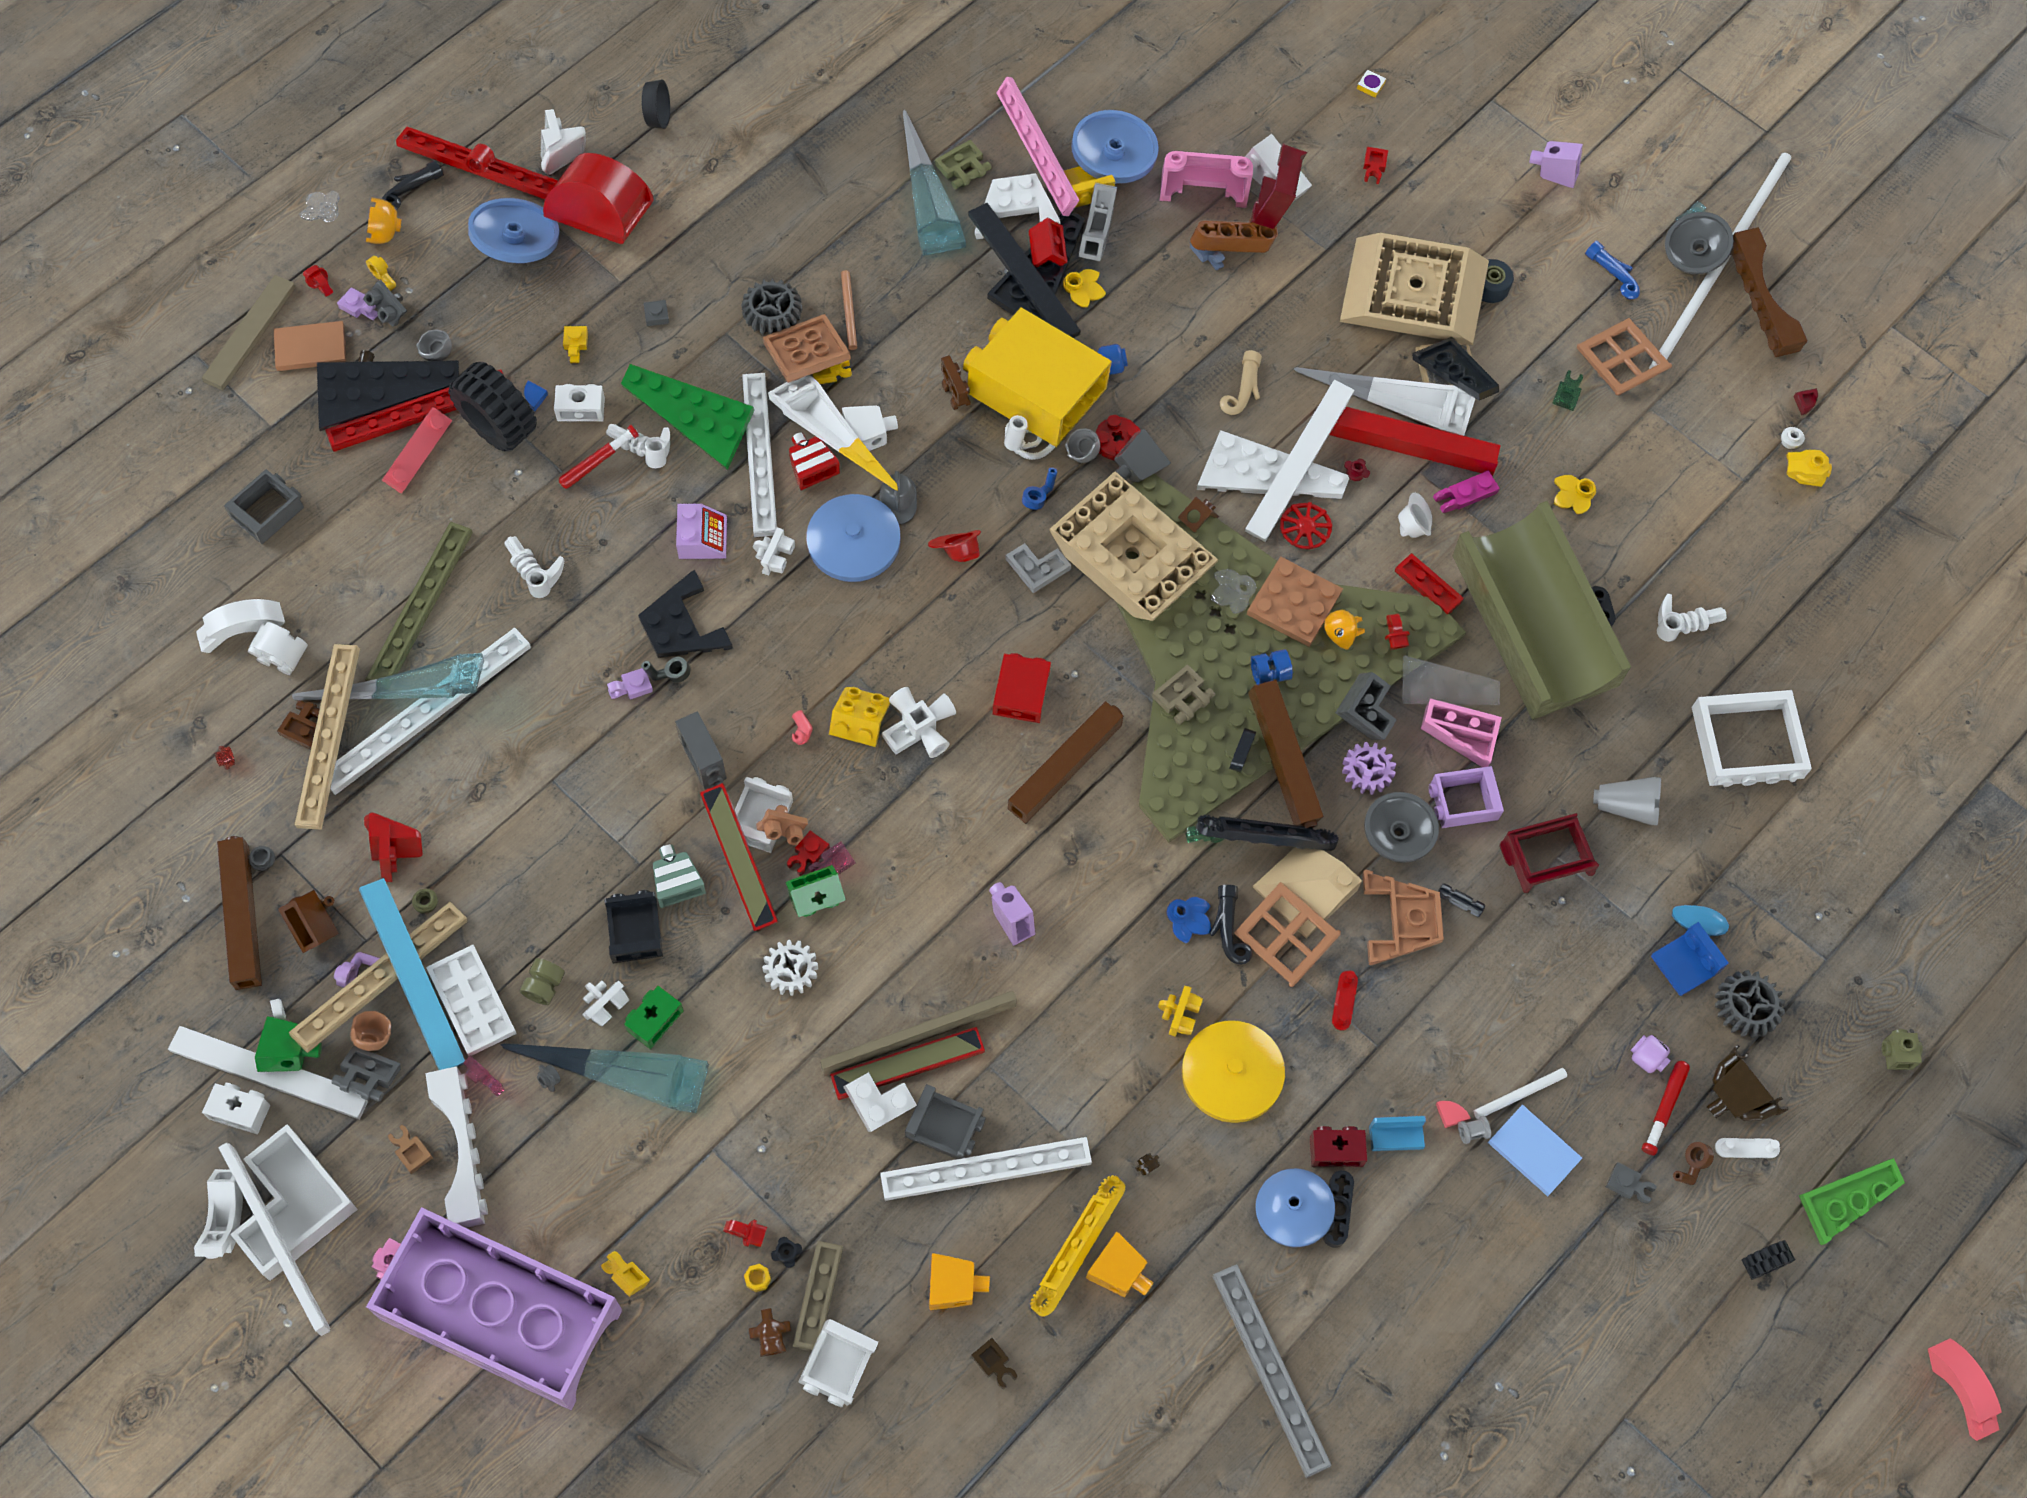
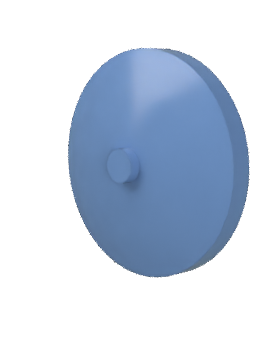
(1115, 145)
(512, 230)
(853, 537)

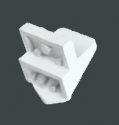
(558, 144)

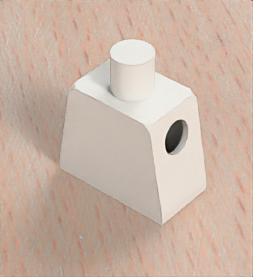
(869, 424)

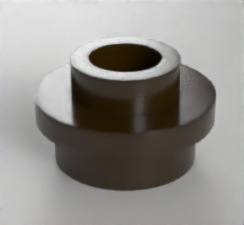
(1147, 1163)

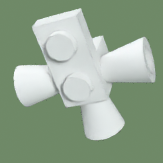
(918, 723)

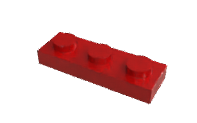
(1428, 583)

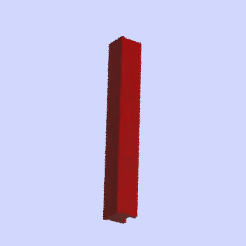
(1417, 440)

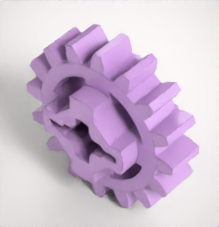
(1362, 777)

